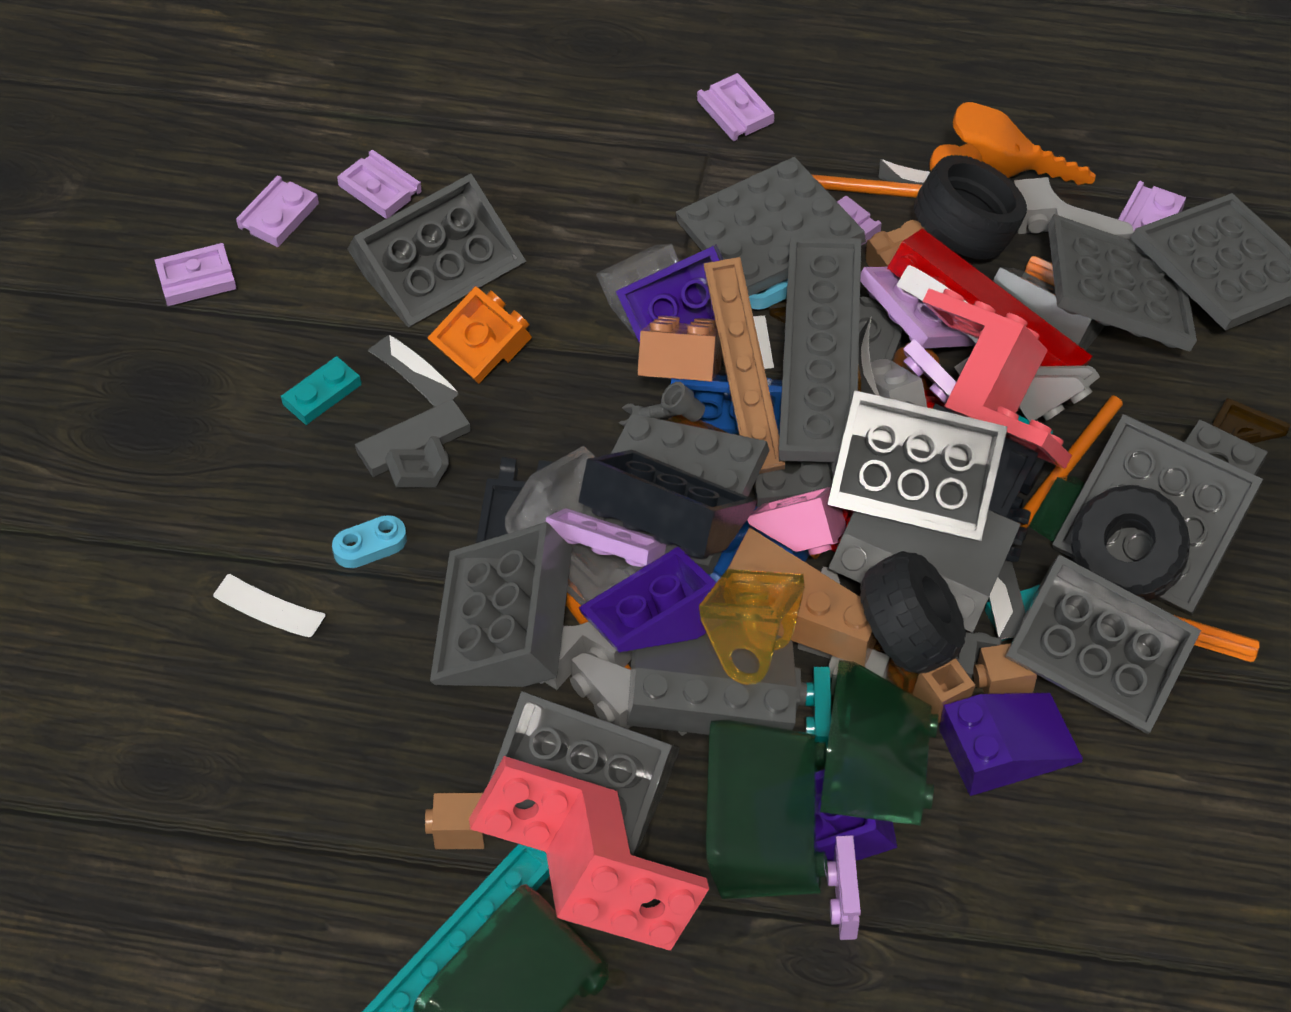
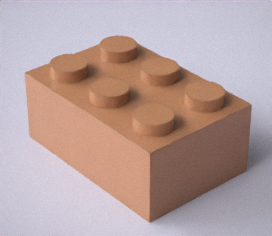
(680, 349)

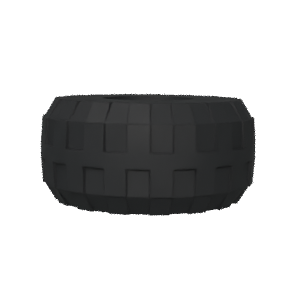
(1129, 508)
(912, 612)

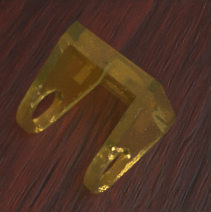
(747, 614)

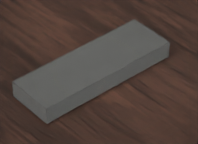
(441, 421)

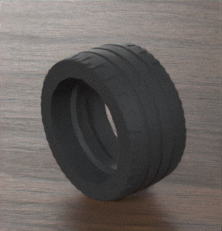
(970, 207)

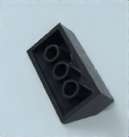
(664, 501)

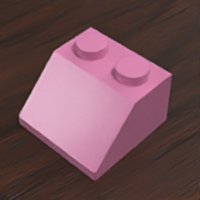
(801, 521)

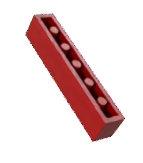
(951, 270)

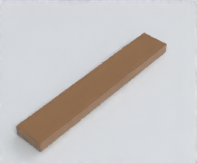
(742, 356)

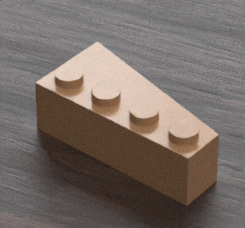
(829, 613)

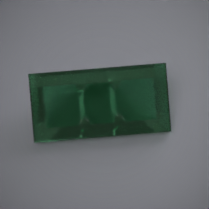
(1056, 506)

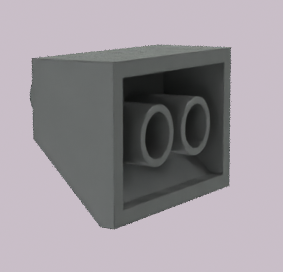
(1041, 299)

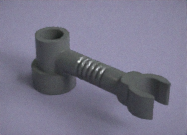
(676, 400)

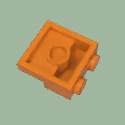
(480, 334)

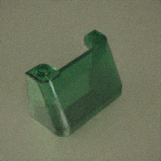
(877, 749)
(763, 810)
(517, 963)

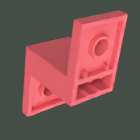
(997, 371)
(588, 854)

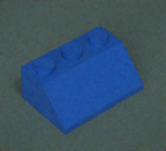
(719, 405)

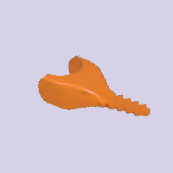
(1001, 144)

